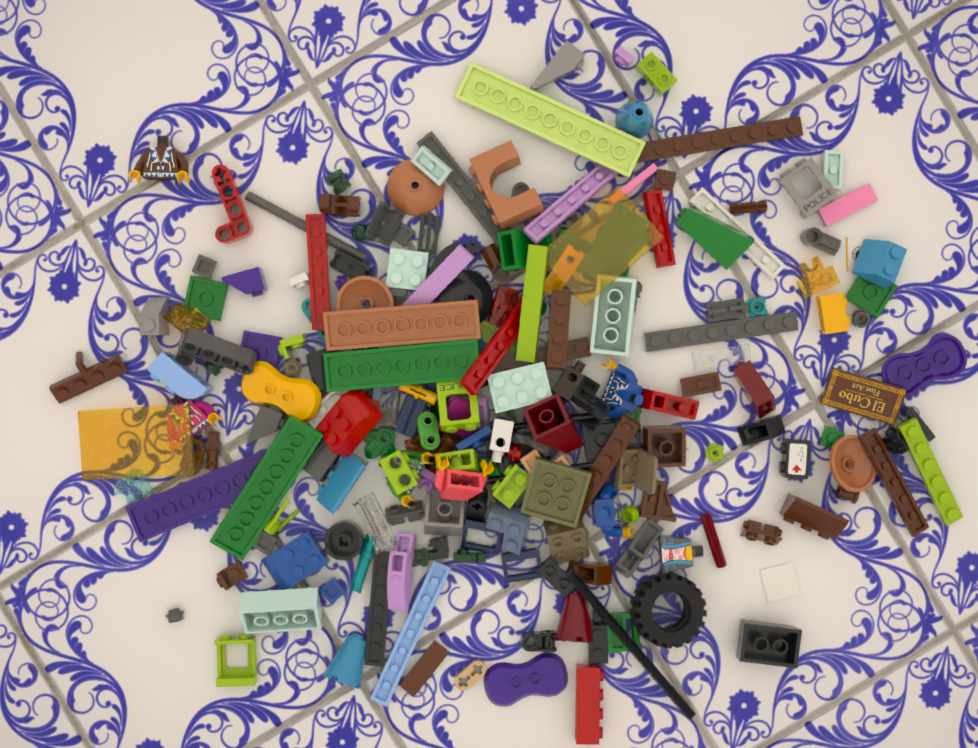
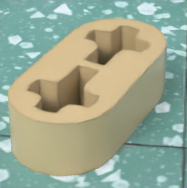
(467, 671)

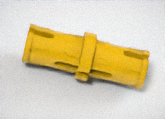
(429, 396)

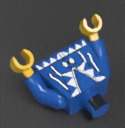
(621, 390)
(608, 512)

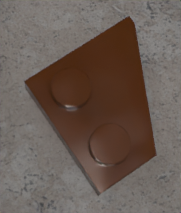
(657, 504)

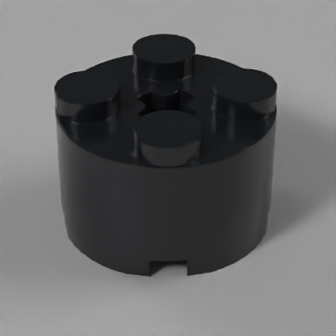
(345, 529)

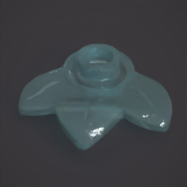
(133, 489)

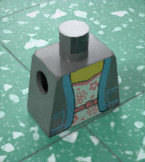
(677, 553)

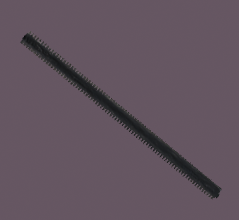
(619, 631)

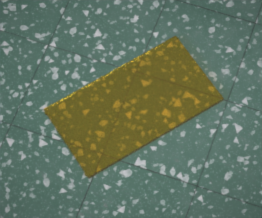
(136, 442)

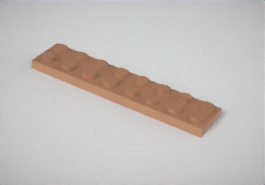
(402, 325)

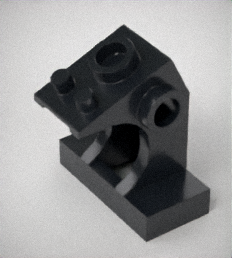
(892, 438)

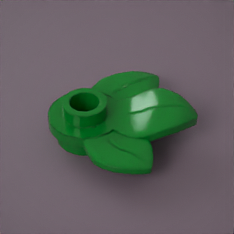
(377, 446)

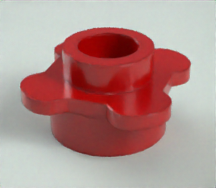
(514, 452)

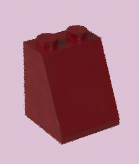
(553, 424)

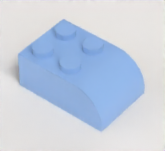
(178, 378)

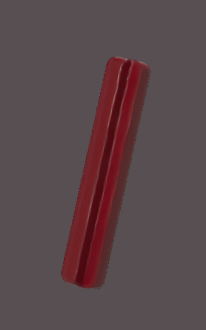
(713, 540)

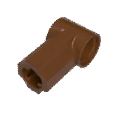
(492, 257)

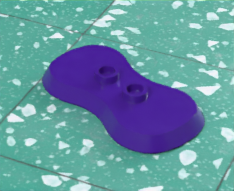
(939, 359)
(511, 682)

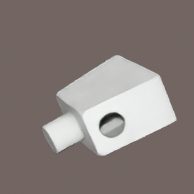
(500, 429)

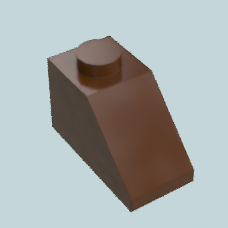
(592, 572)

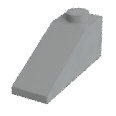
(561, 65)

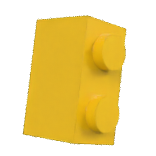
(833, 313)

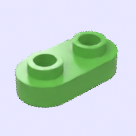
(428, 430)

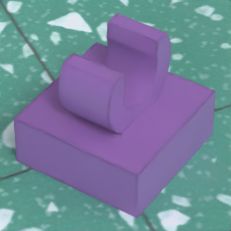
(427, 478)

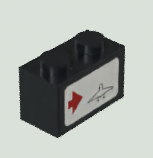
(794, 458)

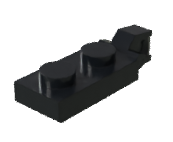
(599, 648)

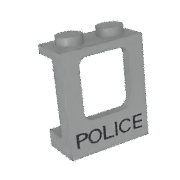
(816, 200)

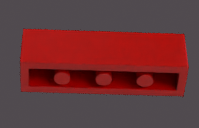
(588, 704)

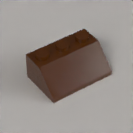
(812, 517)

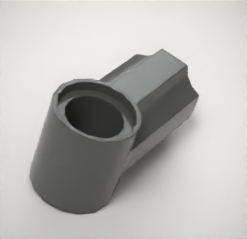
(821, 241)

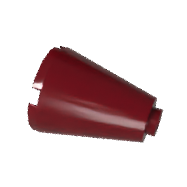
(574, 620)

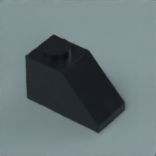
(761, 430)

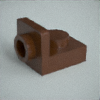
(231, 575)

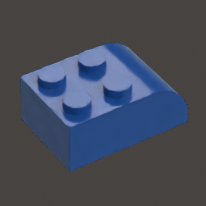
(295, 560)

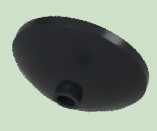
(471, 284)

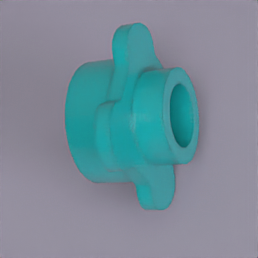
(761, 306)

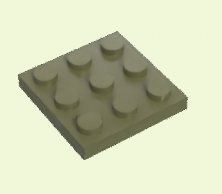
(556, 492)

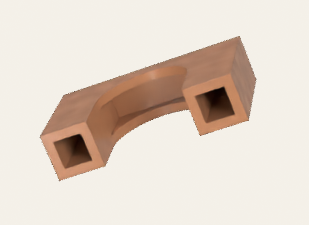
(506, 210)

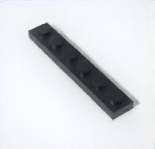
(377, 612)

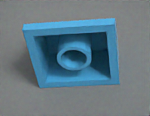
(879, 262)

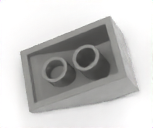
(443, 515)

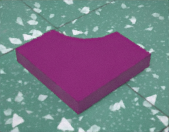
(459, 410)

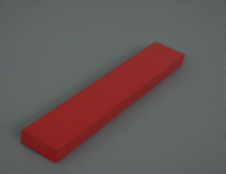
(318, 268)
(493, 352)

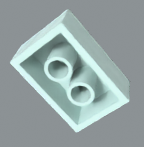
(519, 387)

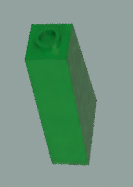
(714, 236)

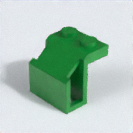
(514, 248)

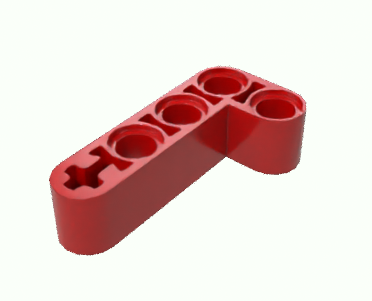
(229, 203)

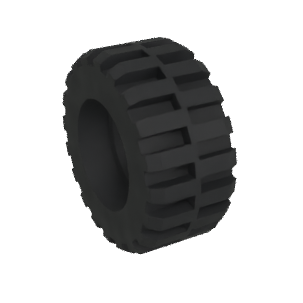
(692, 610)

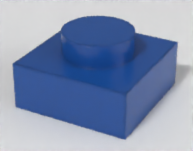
(332, 590)

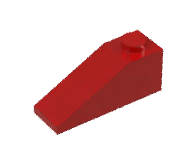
(669, 404)

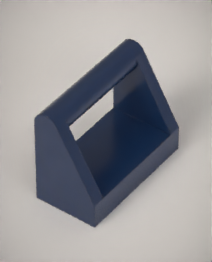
(479, 525)
(525, 554)

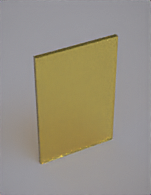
(601, 246)

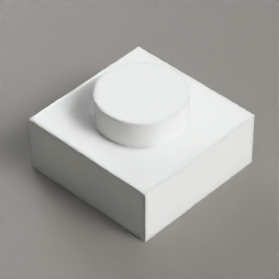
(299, 280)

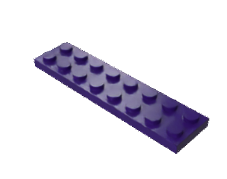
(191, 499)

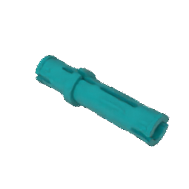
(363, 564)

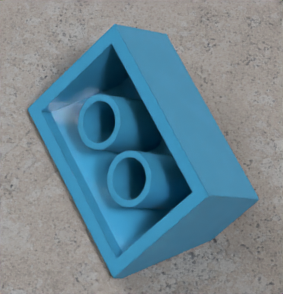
(341, 482)

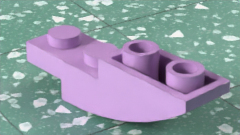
(399, 572)

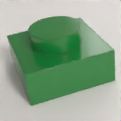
(829, 436)

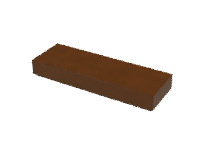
(424, 668)

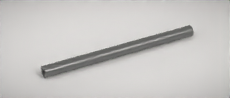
(301, 224)

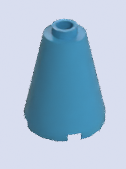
(630, 123)
(348, 662)

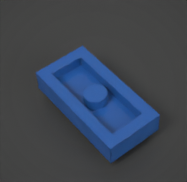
(475, 440)

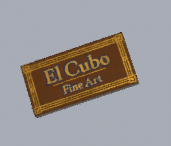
(863, 396)

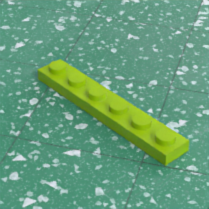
(930, 471)

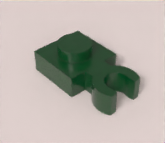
(464, 555)

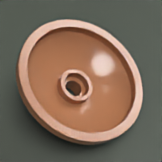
(410, 200)
(363, 288)
(851, 464)

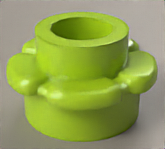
(709, 452)
(630, 514)

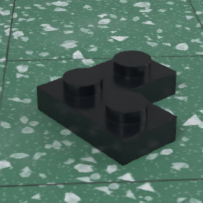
(586, 399)

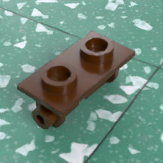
(770, 535)

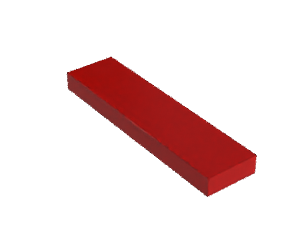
(657, 216)

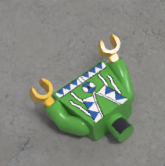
(418, 461)

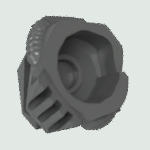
(526, 440)

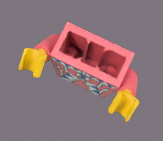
(460, 484)

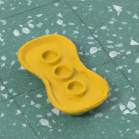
(288, 394)

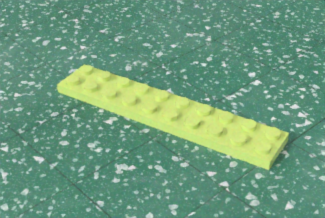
(550, 120)

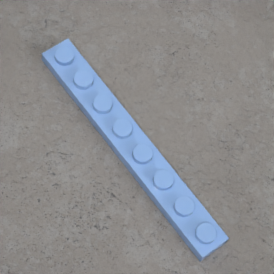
(410, 633)

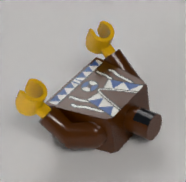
(161, 163)

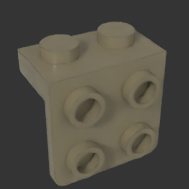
(637, 470)
(566, 542)

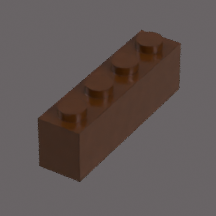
(558, 330)

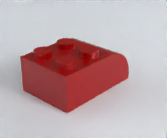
(349, 422)

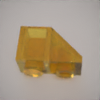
(186, 317)

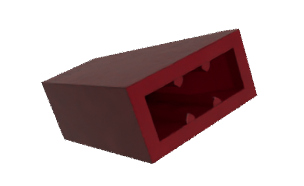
(754, 389)

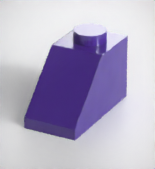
(248, 281)

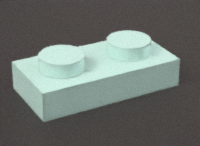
(431, 165)
(833, 167)

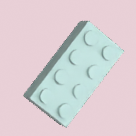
(614, 317)
(280, 610)

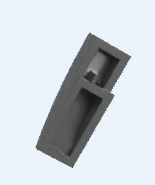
(638, 548)

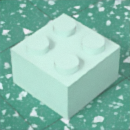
(407, 269)

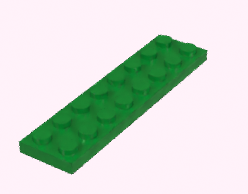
(399, 365)
(266, 487)

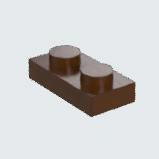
(700, 384)

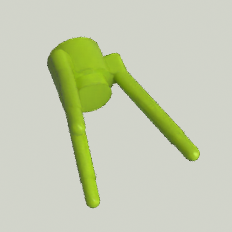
(274, 525)

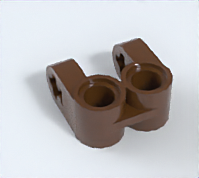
(340, 205)

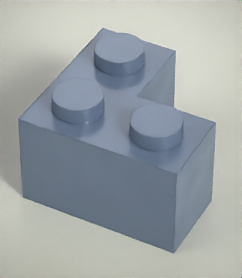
(512, 524)

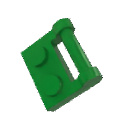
(614, 643)

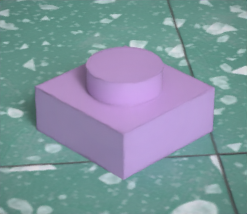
(623, 57)

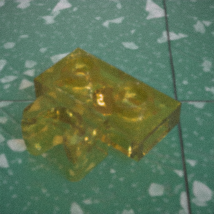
(816, 279)

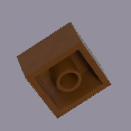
(666, 443)

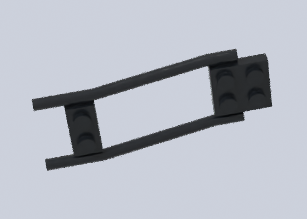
(594, 434)

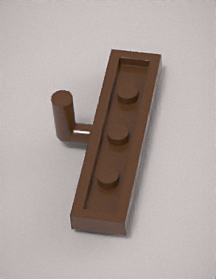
(88, 377)

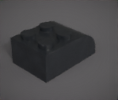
(768, 643)

